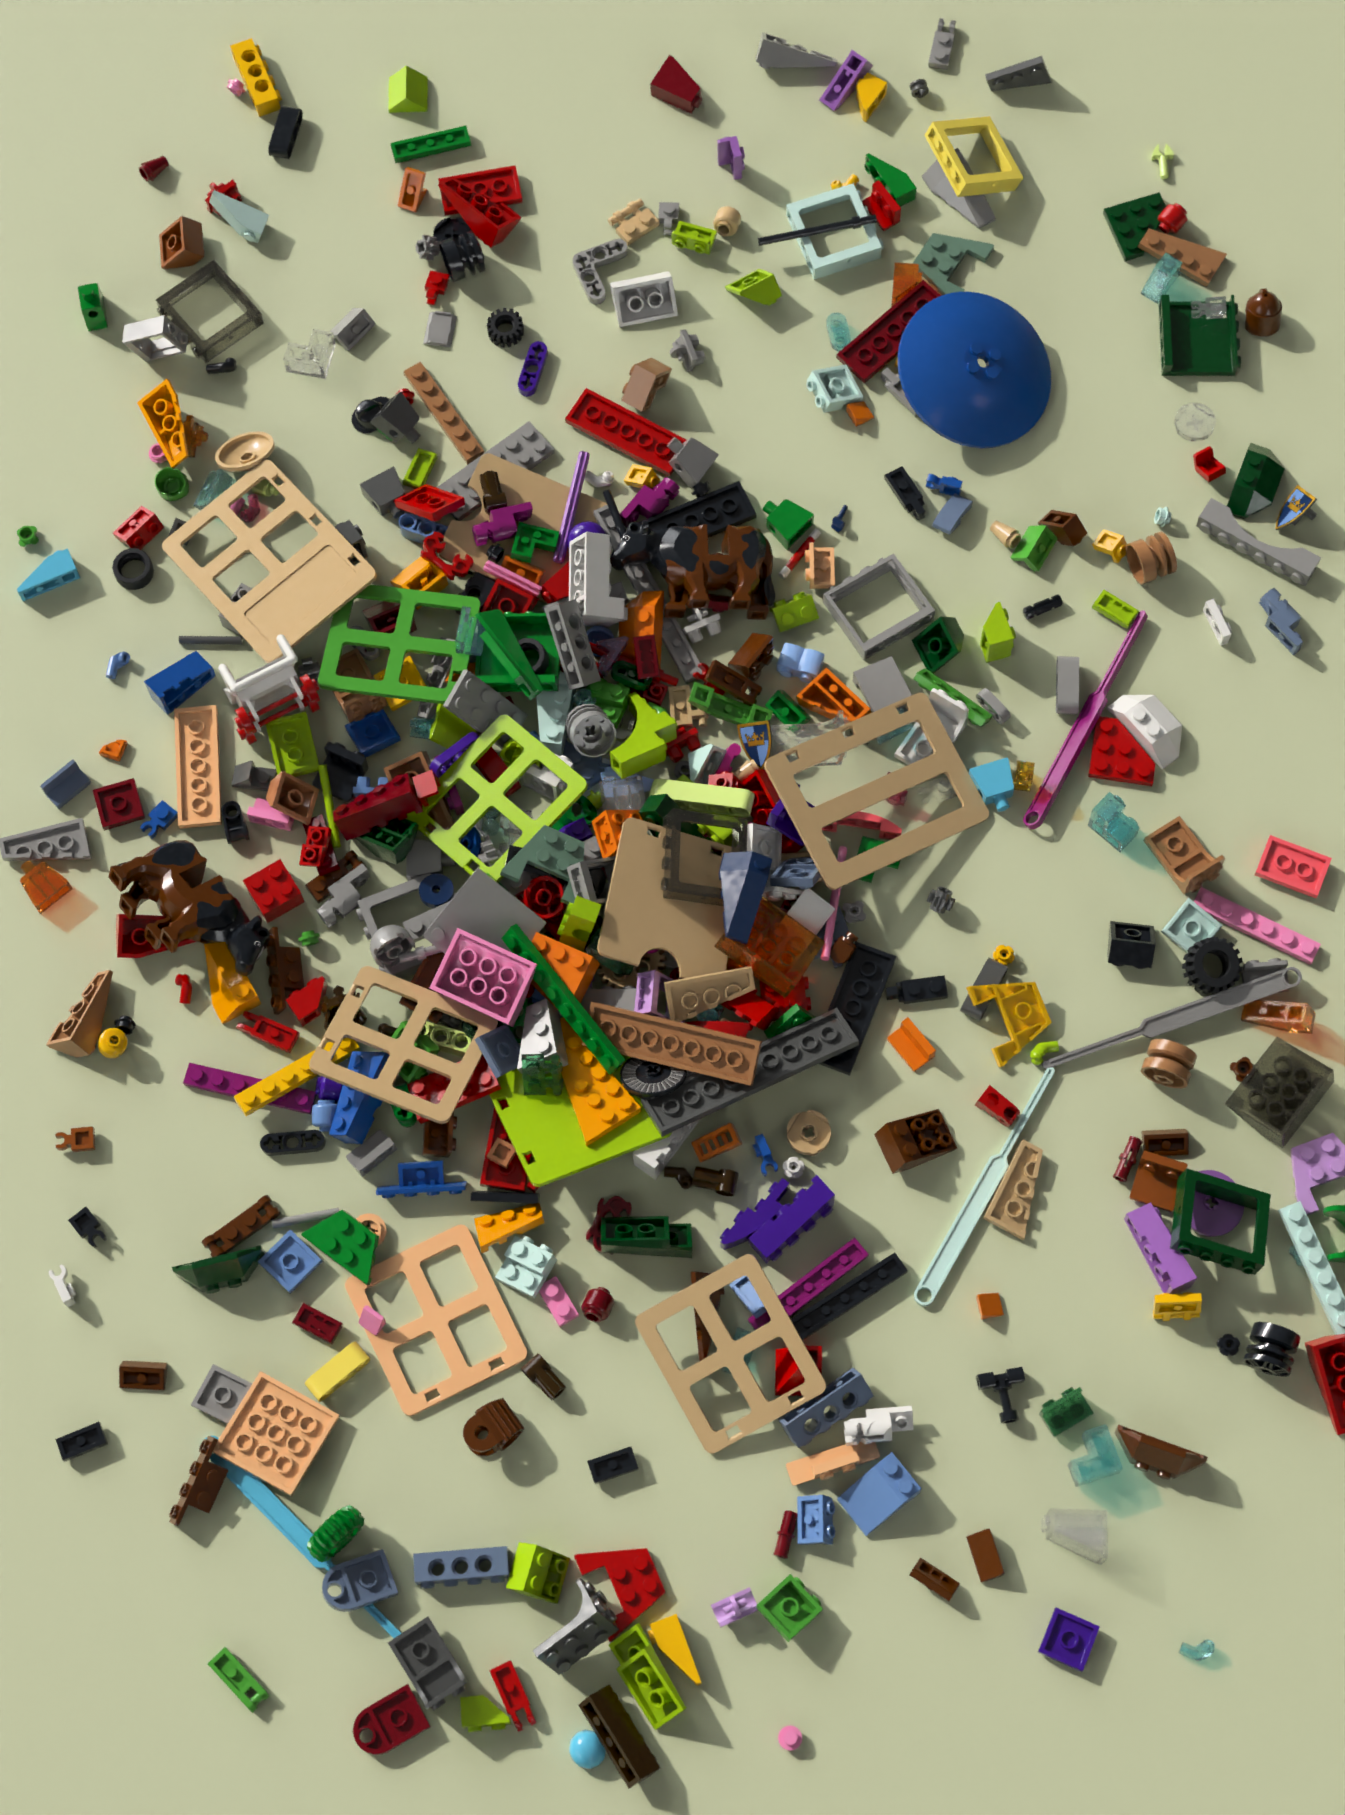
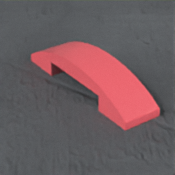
(869, 821)

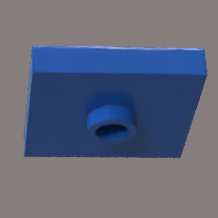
(372, 733)

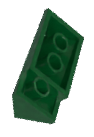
(646, 1236)

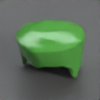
(171, 484)

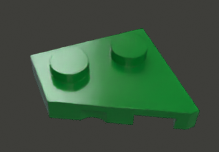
(793, 1017)

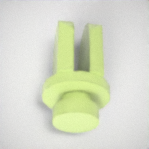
(265, 489)

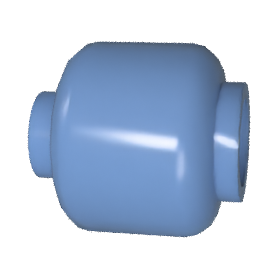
(323, 1114)

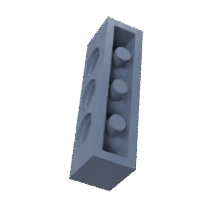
(794, 1421)
(425, 1563)

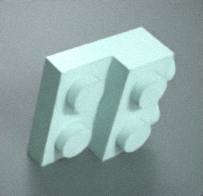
(833, 388)
(526, 1266)

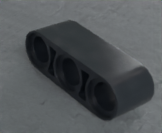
(285, 132)

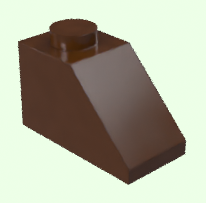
(1065, 527)

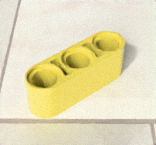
(337, 1371)

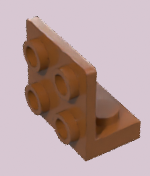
(1157, 1180)

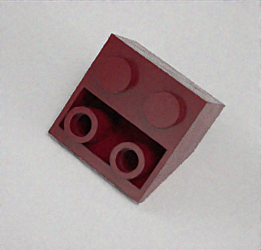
(384, 617)

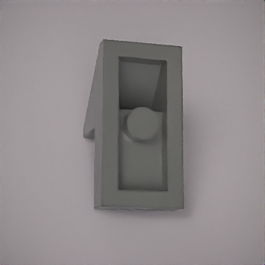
(252, 777)

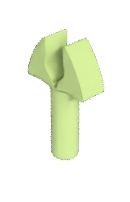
(1156, 155)

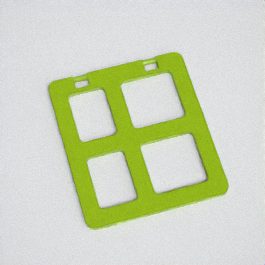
(493, 794)

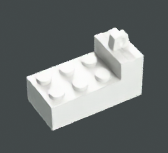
(590, 581)

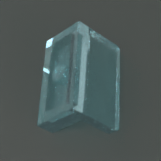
(215, 485)
(468, 634)

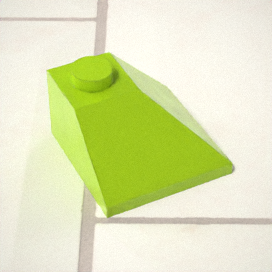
(757, 286)

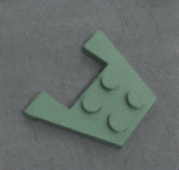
(942, 257)
(549, 852)

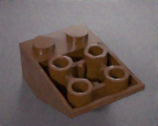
(914, 1140)

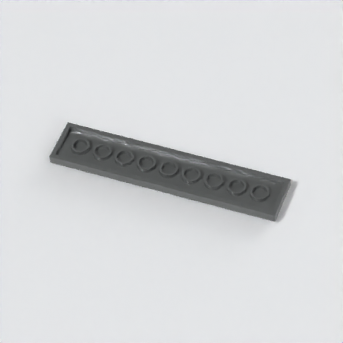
(778, 1060)

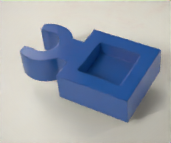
(946, 485)
(160, 816)

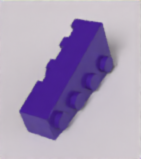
(793, 1220)

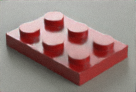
(430, 502)

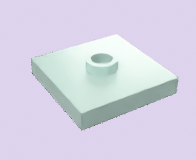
(1190, 925)

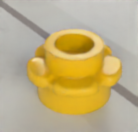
(1009, 958)

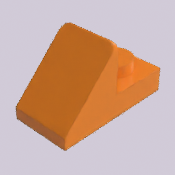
(412, 189)

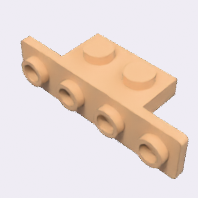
(826, 1463)

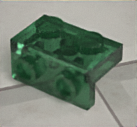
(1065, 1412)

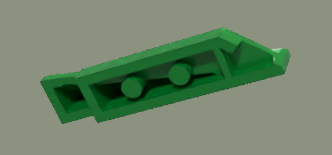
(507, 650)

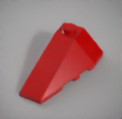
(485, 218)
(131, 939)

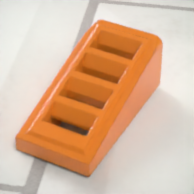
(719, 1149)

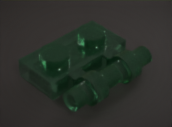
(534, 1076)

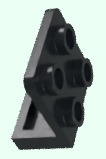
(343, 770)

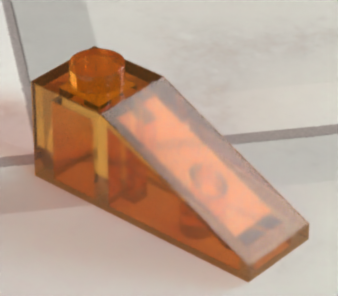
(1279, 1015)

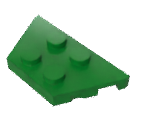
(346, 1242)

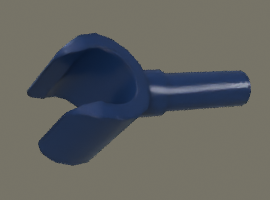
(837, 522)

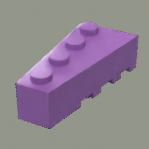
(1154, 1241)

